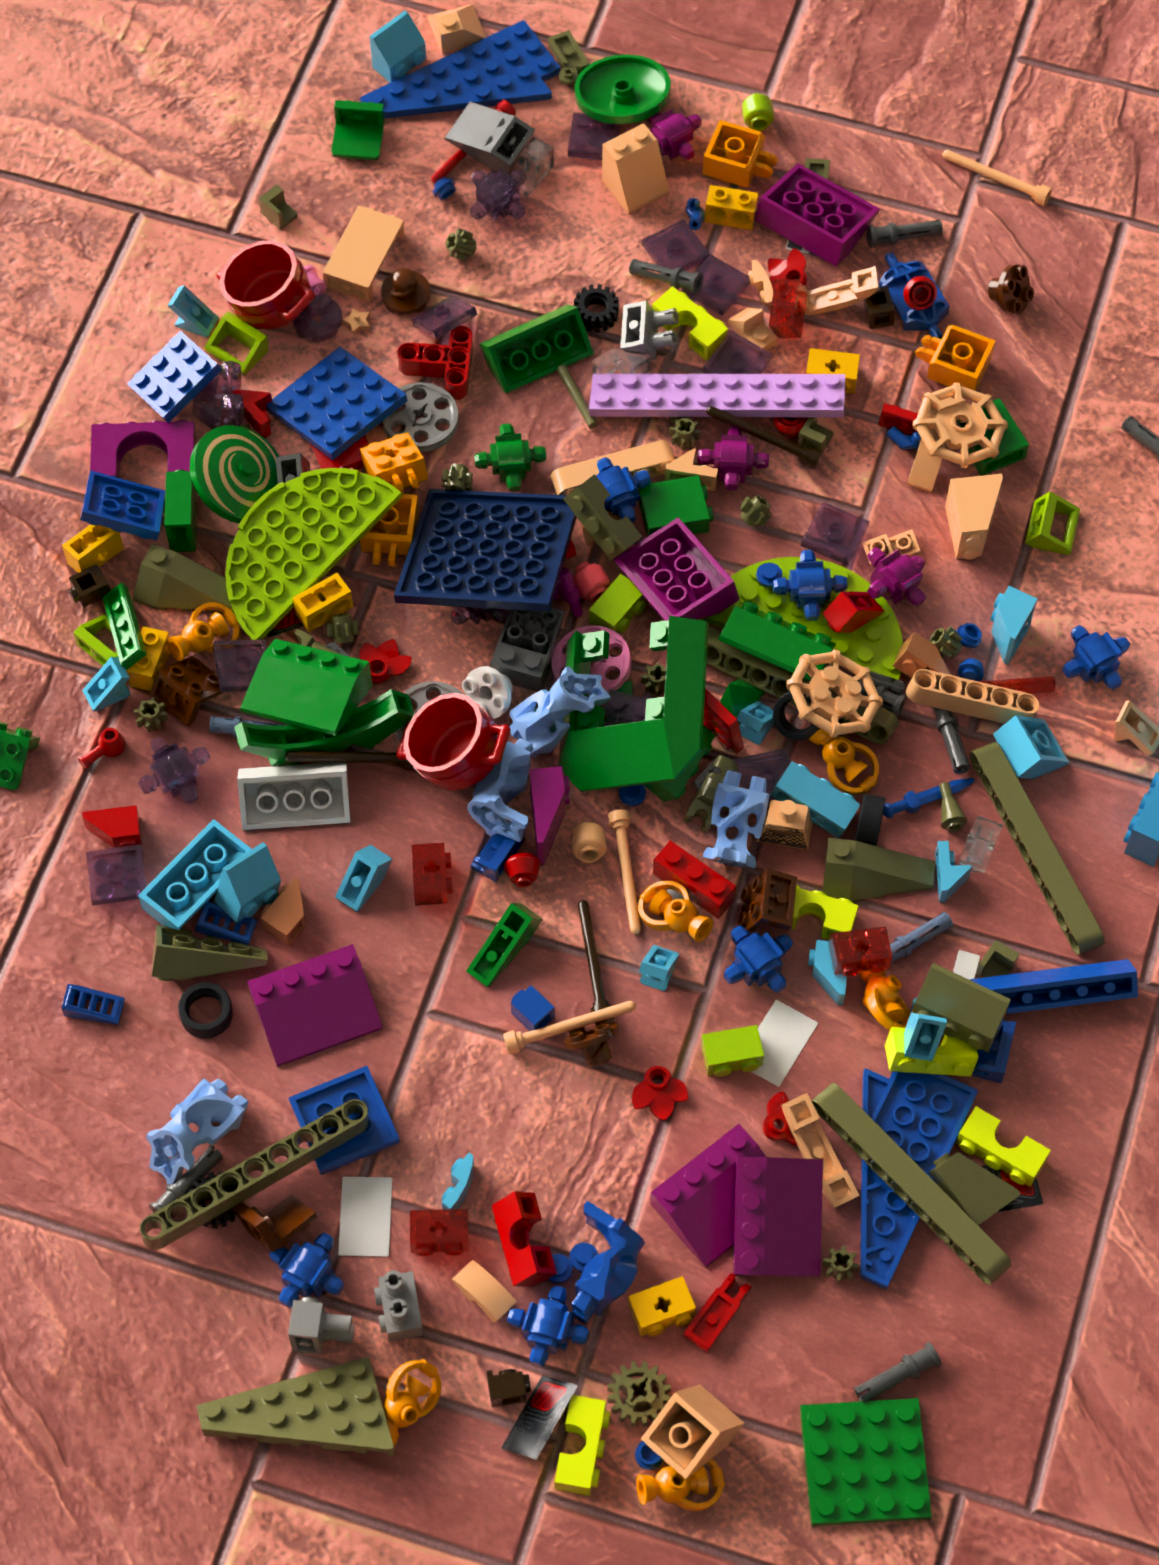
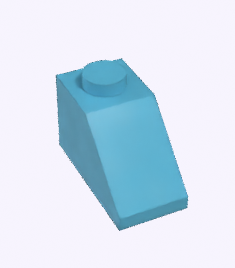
(363, 876)
(823, 972)
(923, 1036)

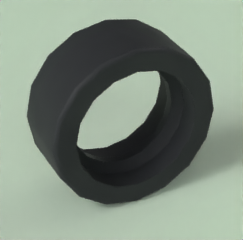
(784, 726)
(870, 819)
(200, 990)

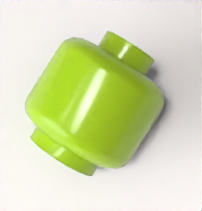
(758, 111)

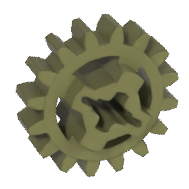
(629, 1386)

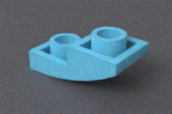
(461, 1177)

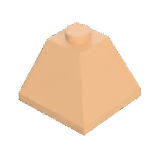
(456, 28)

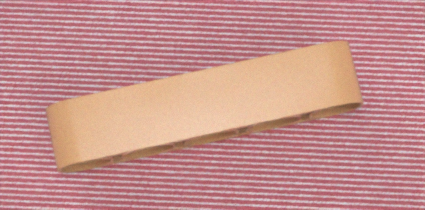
(647, 457)
(969, 697)

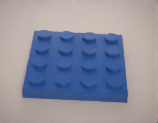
(336, 403)

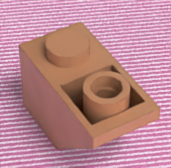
(919, 654)
(286, 915)

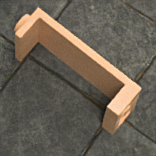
(362, 252)

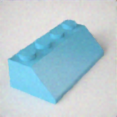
(191, 876)

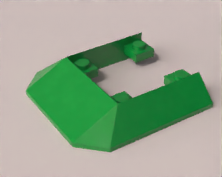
(673, 725)

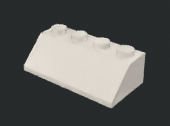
(294, 795)

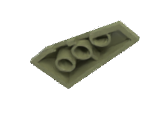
(177, 582)
(868, 871)
(184, 956)

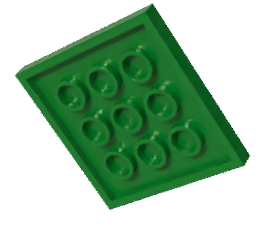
(865, 1462)

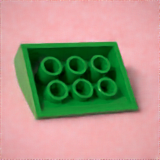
(307, 687)

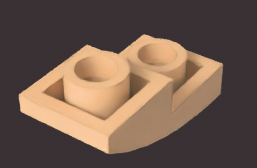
(762, 282)
(904, 542)
(484, 1289)

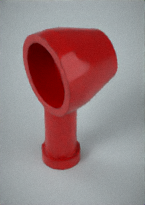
(105, 747)

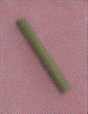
(577, 396)

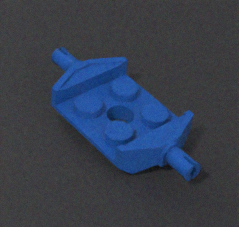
(896, 280)

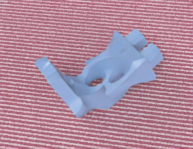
(546, 725)
(499, 788)
(741, 804)
(202, 1107)

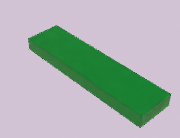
(124, 626)

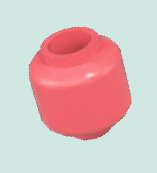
(591, 581)

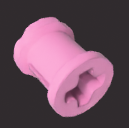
(316, 285)

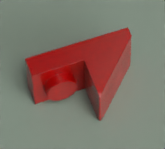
(255, 410)

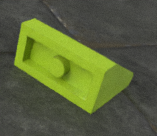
(242, 332)
(1041, 523)
(91, 645)

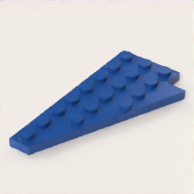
(495, 69)
(924, 1120)

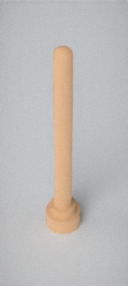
(1040, 194)
(619, 823)
(516, 1040)

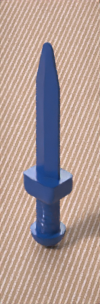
(913, 802)

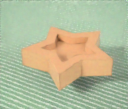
(357, 321)

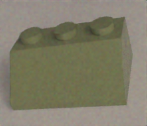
(970, 1009)

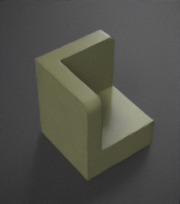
(275, 208)
(814, 435)
(997, 961)

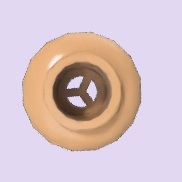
(588, 842)

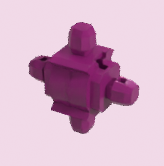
(675, 133)
(733, 458)
(896, 577)

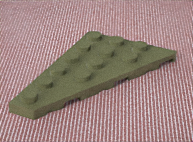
(322, 1408)

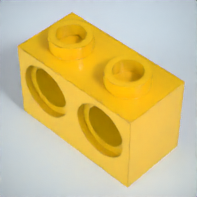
(731, 207)
(322, 601)

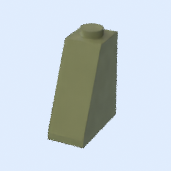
(972, 1186)

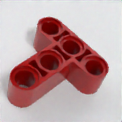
(446, 361)

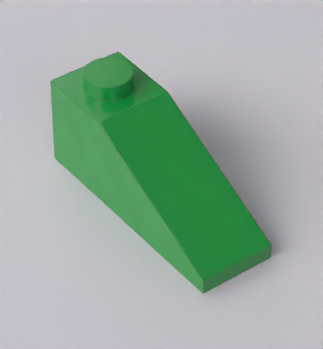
(504, 943)

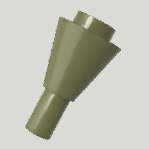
(951, 814)

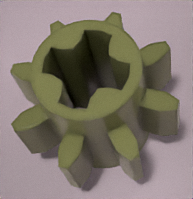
(461, 244)
(684, 433)
(457, 478)
(755, 510)
(342, 628)
(947, 642)
(654, 686)
(150, 715)
(840, 1272)

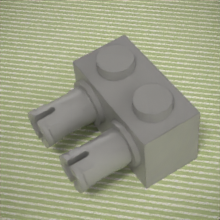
(641, 328)
(400, 1306)
(312, 1326)

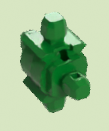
(510, 457)

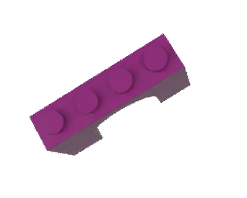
(113, 441)

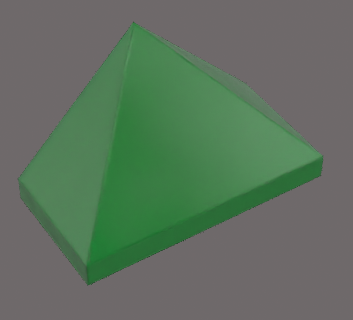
(739, 696)

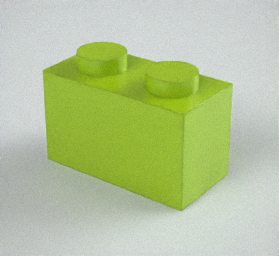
(617, 605)
(732, 1051)

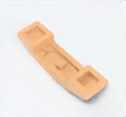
(843, 294)
(924, 466)
(815, 1145)

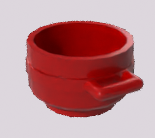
(265, 285)
(453, 742)

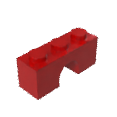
(710, 888)
(514, 1219)

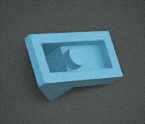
(192, 312)
(107, 685)
(756, 722)
(949, 876)
(658, 967)

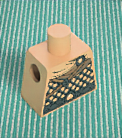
(787, 824)

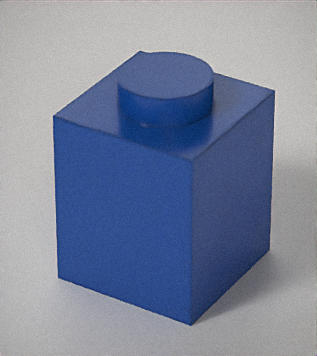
(532, 1009)

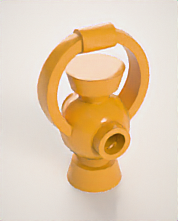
(199, 635)
(840, 754)
(678, 914)
(884, 1000)
(402, 1407)
(674, 1488)

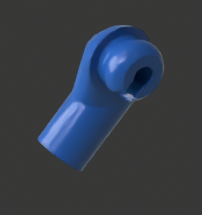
(695, 213)
(905, 442)

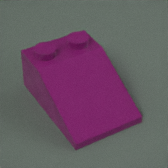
(548, 799)

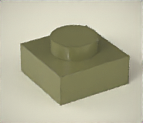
(819, 166)

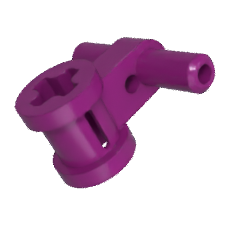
(569, 592)

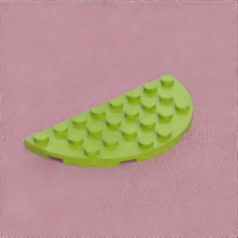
(297, 538)
(870, 646)

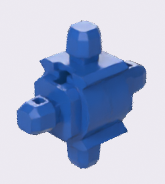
(622, 487)
(809, 585)
(1096, 657)
(758, 959)
(307, 1270)
(548, 1326)

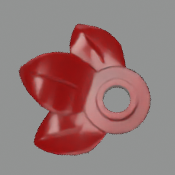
(788, 269)
(386, 659)
(659, 1096)
(776, 1115)

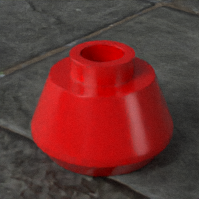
(924, 296)
(789, 425)
(522, 869)

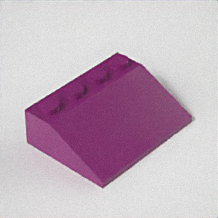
(815, 214)
(678, 574)
(314, 1005)
(701, 1196)
(778, 1216)

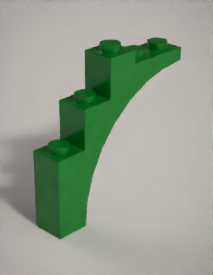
(364, 728)

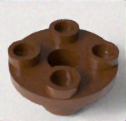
(1012, 289)
(405, 292)
(593, 1041)

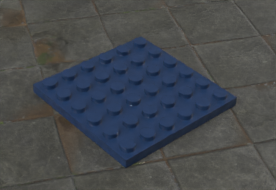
(487, 550)

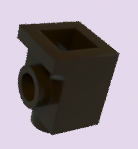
(879, 309)
(88, 586)
(508, 1387)

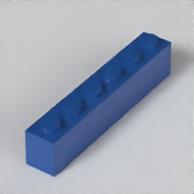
(1065, 986)

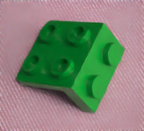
(358, 130)
(13, 754)

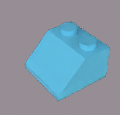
(397, 47)
(1011, 620)
(1030, 747)
(248, 883)

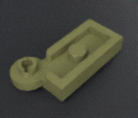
(569, 56)

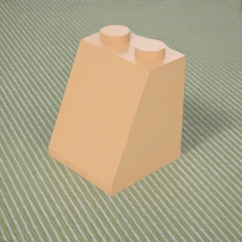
(634, 168)
(971, 511)
(691, 1430)

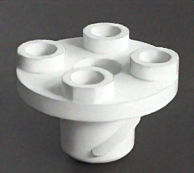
(489, 690)

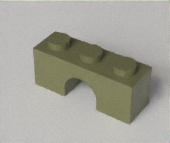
(588, 506)

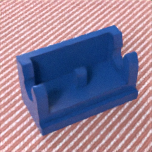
(494, 855)
(993, 1064)

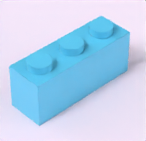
(827, 805)

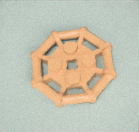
(955, 436)
(843, 684)

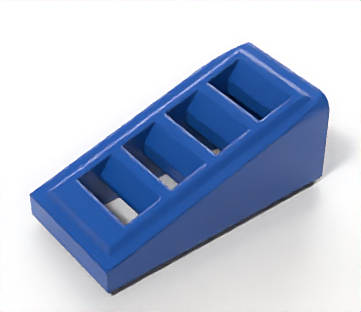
(222, 932)
(94, 996)

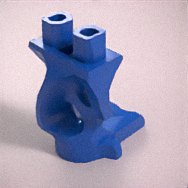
(608, 1273)

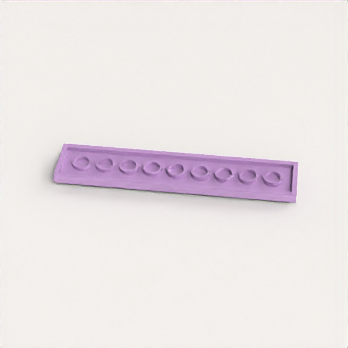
(733, 393)

